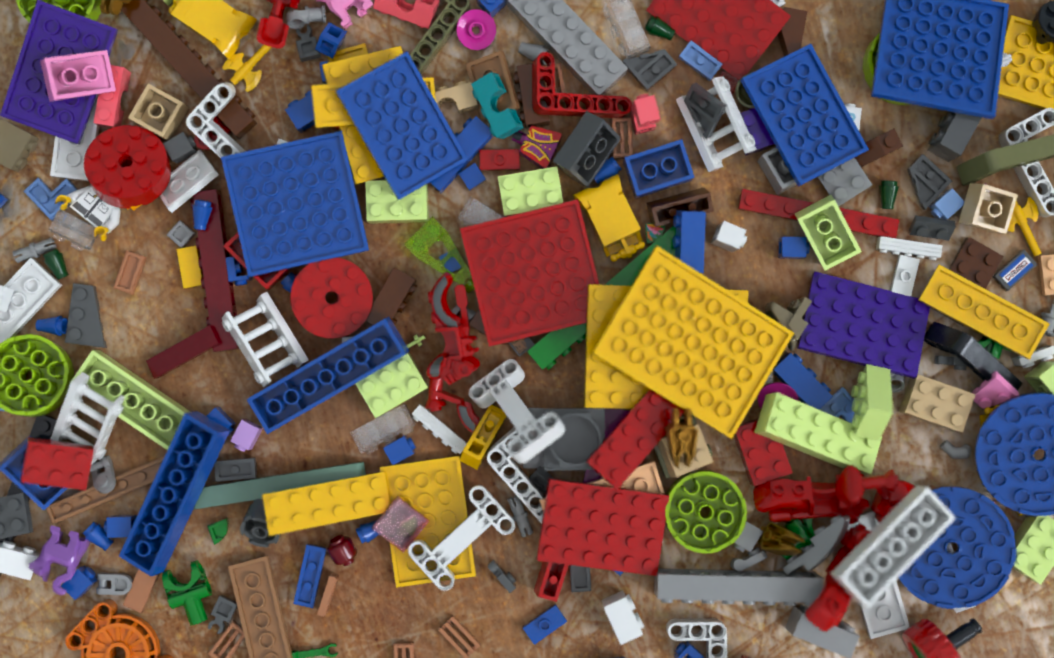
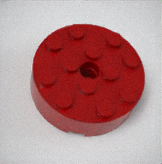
(127, 166)
(343, 315)

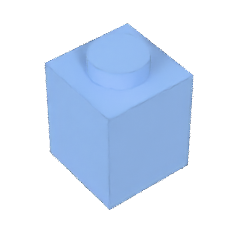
(946, 205)

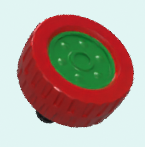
(928, 641)

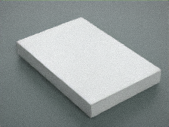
(188, 180)

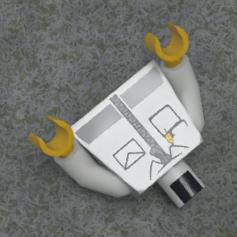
(93, 209)

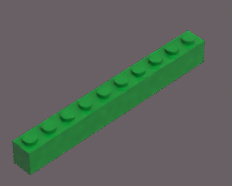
(559, 341)

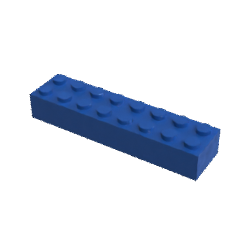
(328, 375)
(174, 493)

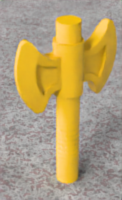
(243, 70)
(1020, 217)

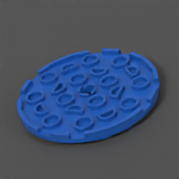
(1007, 449)
(980, 562)

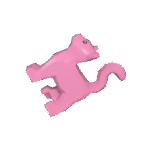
(340, 8)

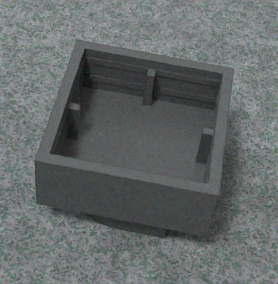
(580, 439)

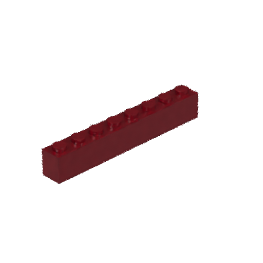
(215, 281)

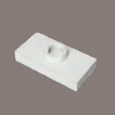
(904, 275)

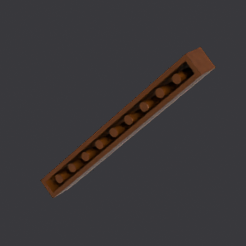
(187, 63)

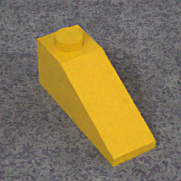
(483, 437)

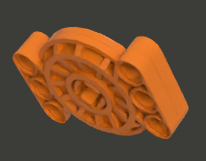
(114, 630)

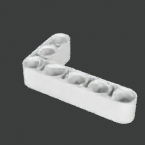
(208, 124)
(1039, 177)
(517, 477)
(704, 635)

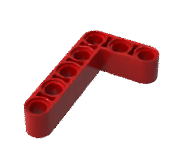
(572, 100)

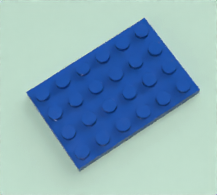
(804, 115)
(401, 125)

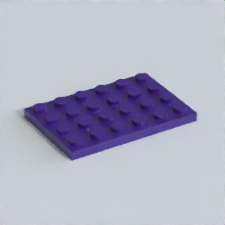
(53, 34)
(864, 325)

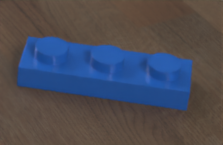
(310, 575)

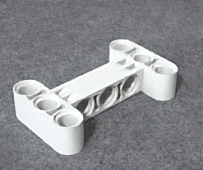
(499, 387)
(460, 538)

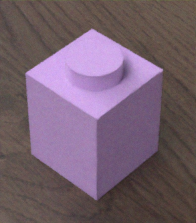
(246, 435)

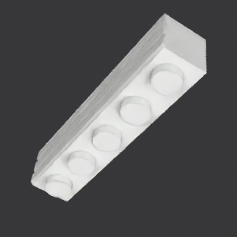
(908, 248)
(439, 429)

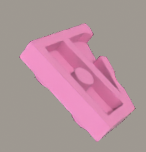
(994, 391)

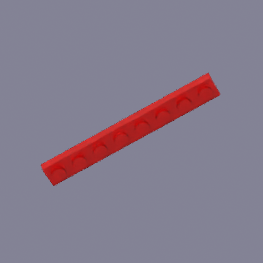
(787, 207)

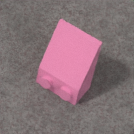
(77, 75)

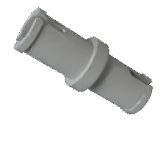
(34, 250)
(520, 516)

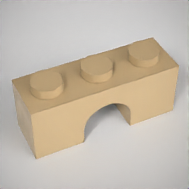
(460, 95)

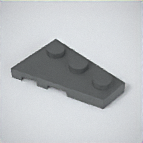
(84, 318)

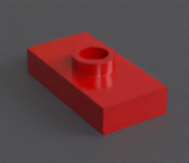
(499, 160)

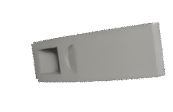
(823, 545)

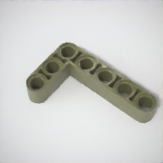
(438, 26)
(1006, 158)

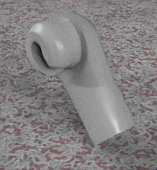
(956, 452)

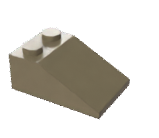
(15, 145)

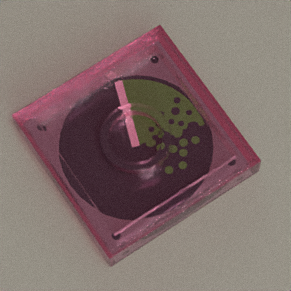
(400, 524)

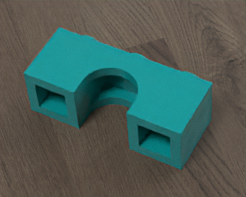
(487, 92)

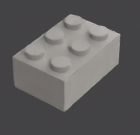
(838, 639)

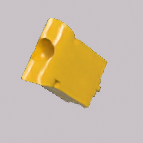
(214, 22)
(611, 218)

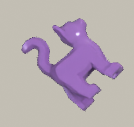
(62, 554)

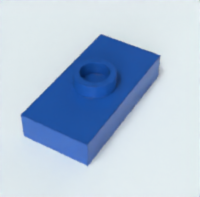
(544, 624)

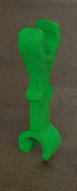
(324, 651)

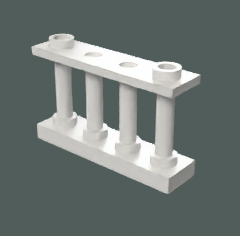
(710, 156)
(274, 322)
(68, 416)

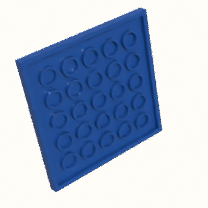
(942, 54)
(295, 203)

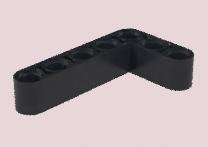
(969, 352)

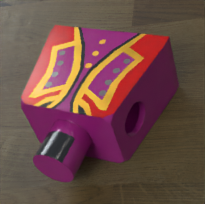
(538, 145)

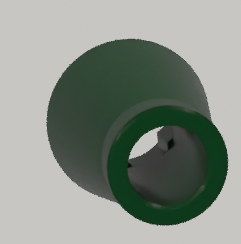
(657, 27)
(888, 193)
(56, 263)

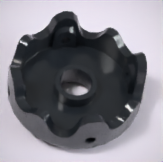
(1044, 23)

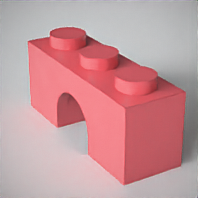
(420, 13)
(108, 107)
(644, 114)

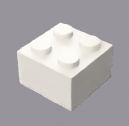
(623, 620)

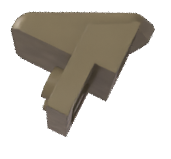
(790, 318)

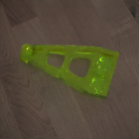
(425, 238)

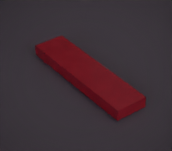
(183, 351)

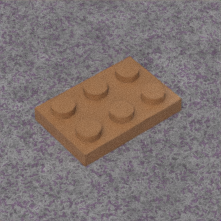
(497, 64)

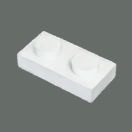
(1044, 353)

